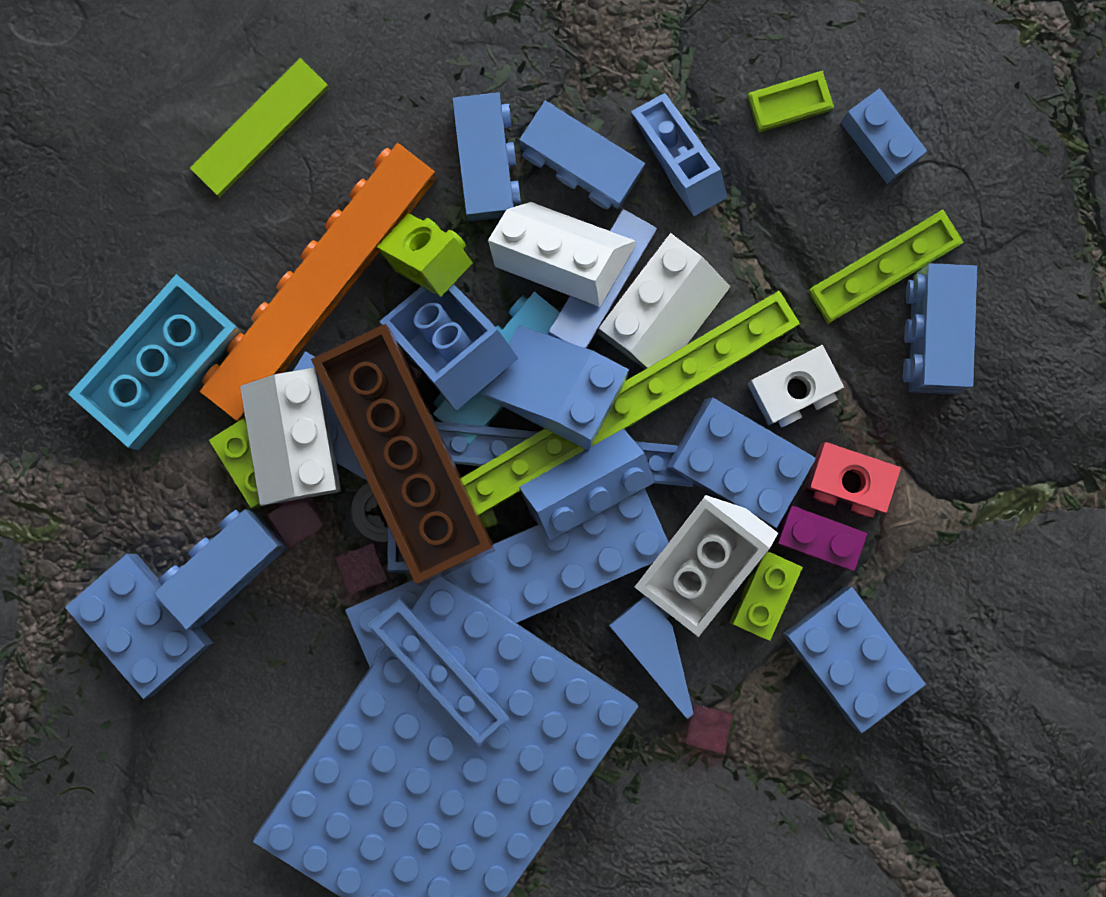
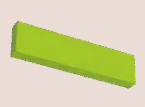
(259, 127)
(885, 266)

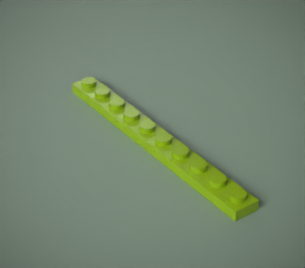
(638, 398)

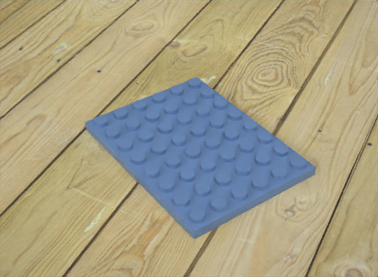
(410, 802)

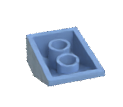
(558, 385)

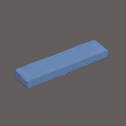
(580, 319)
(438, 672)

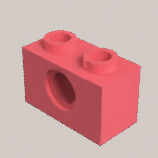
(876, 479)

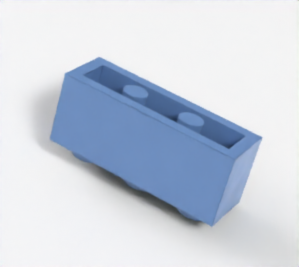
(485, 156)
(580, 156)
(587, 484)

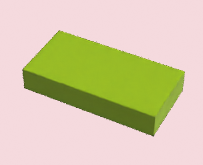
(790, 101)

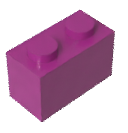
(820, 538)

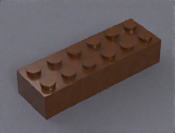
(403, 455)

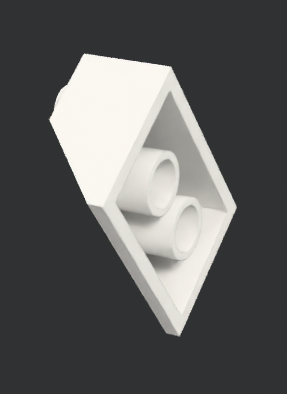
(559, 251)
(664, 304)
(290, 437)
(706, 562)

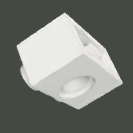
(813, 370)

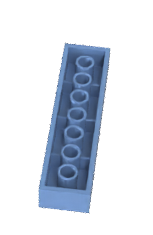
(536, 573)

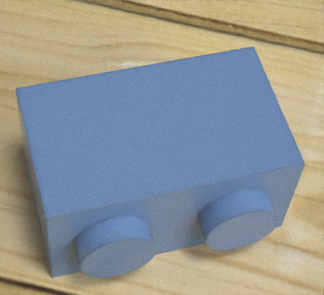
(883, 136)

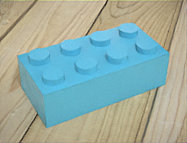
(155, 363)

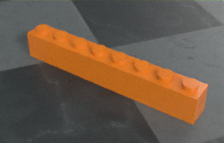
(321, 279)

